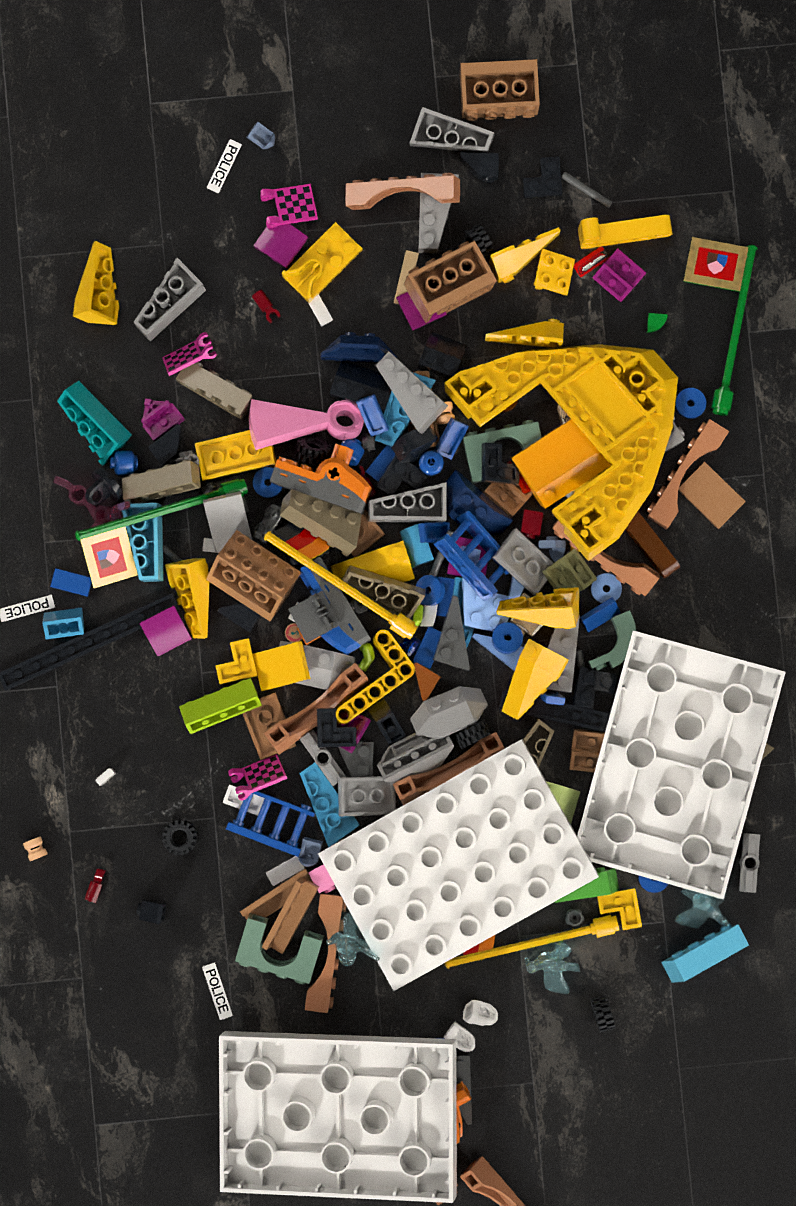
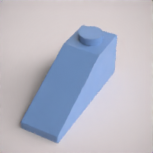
(509, 659)

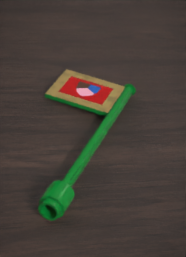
(725, 268)
(108, 546)

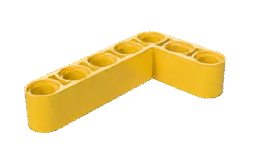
(597, 235)
(379, 684)

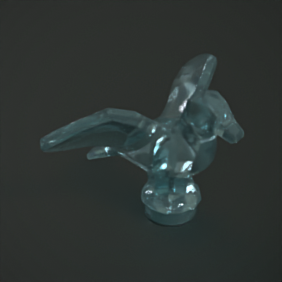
(703, 907)
(349, 943)
(553, 967)

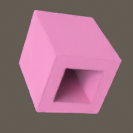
(322, 878)

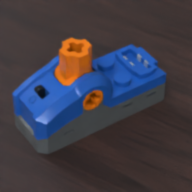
(350, 633)

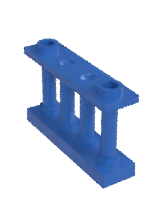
(463, 564)
(273, 839)

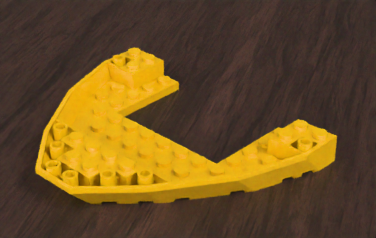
(615, 398)

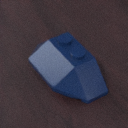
(356, 348)
(464, 496)

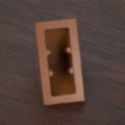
(426, 680)

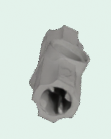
(330, 768)
(748, 876)

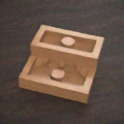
(507, 497)
(585, 749)

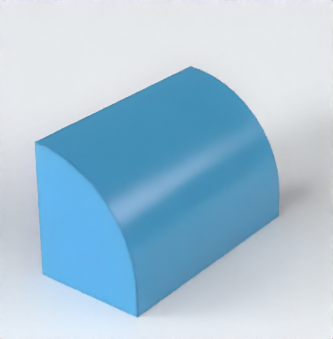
(417, 552)
(63, 623)

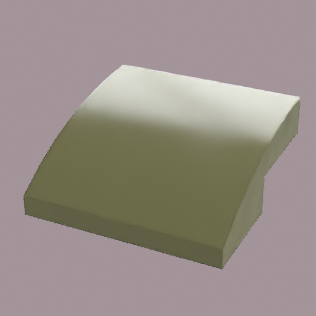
(570, 572)

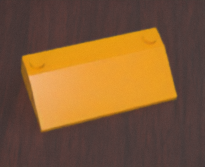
(559, 463)

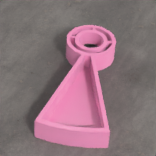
(279, 423)

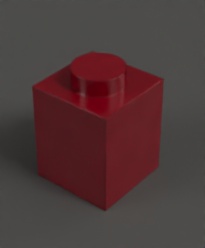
(531, 524)

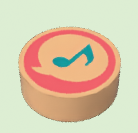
(292, 634)

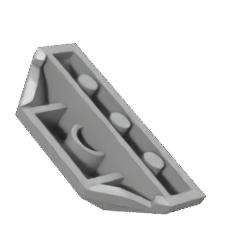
(323, 666)
(449, 712)
(413, 756)

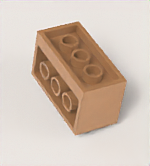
(500, 77)
(467, 276)
(253, 575)

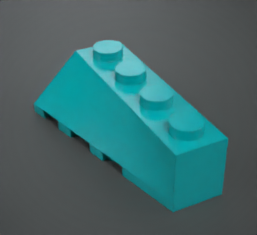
(94, 421)

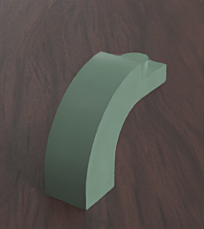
(624, 626)

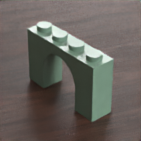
(523, 435)
(297, 968)

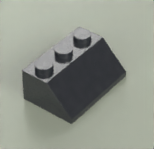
(357, 382)

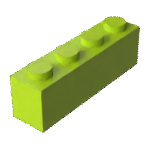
(220, 706)

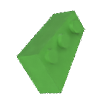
(603, 885)

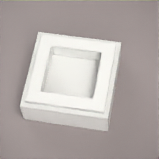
(104, 777)

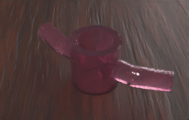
(72, 489)
(106, 514)

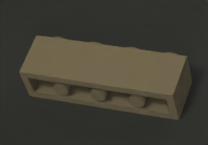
(161, 482)

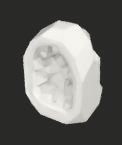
(480, 1013)
(464, 1039)

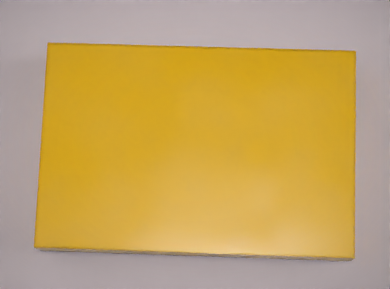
(281, 666)

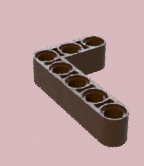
(652, 546)

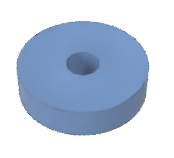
(609, 580)

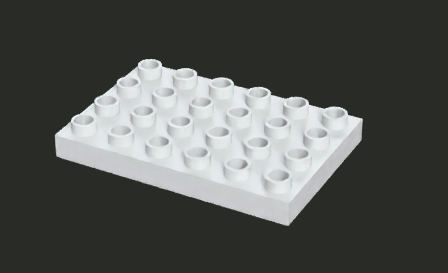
(679, 763)
(458, 864)
(338, 1116)

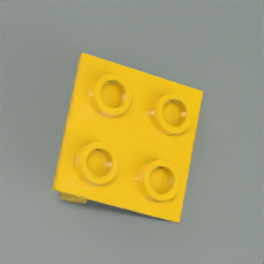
(554, 272)

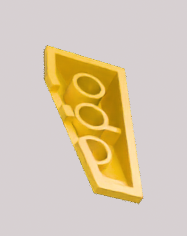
(512, 260)
(96, 295)
(539, 334)
(387, 561)
(192, 588)
(552, 610)
(533, 674)

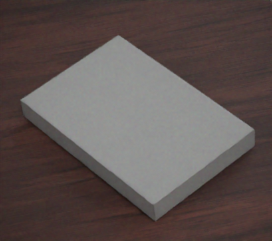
(225, 516)
(523, 561)
(365, 796)

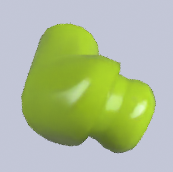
(418, 615)
(368, 654)

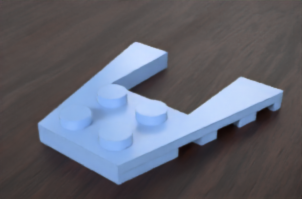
(482, 613)

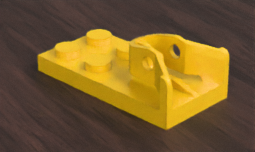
(322, 262)
(231, 456)

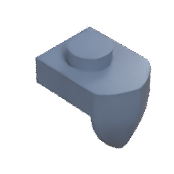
(261, 136)
(555, 546)
(309, 852)

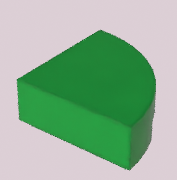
(655, 321)

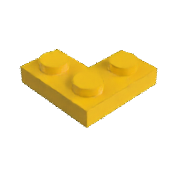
(241, 667)
(624, 902)

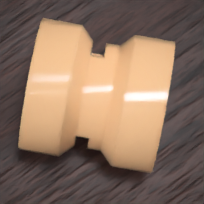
(446, 415)
(35, 853)

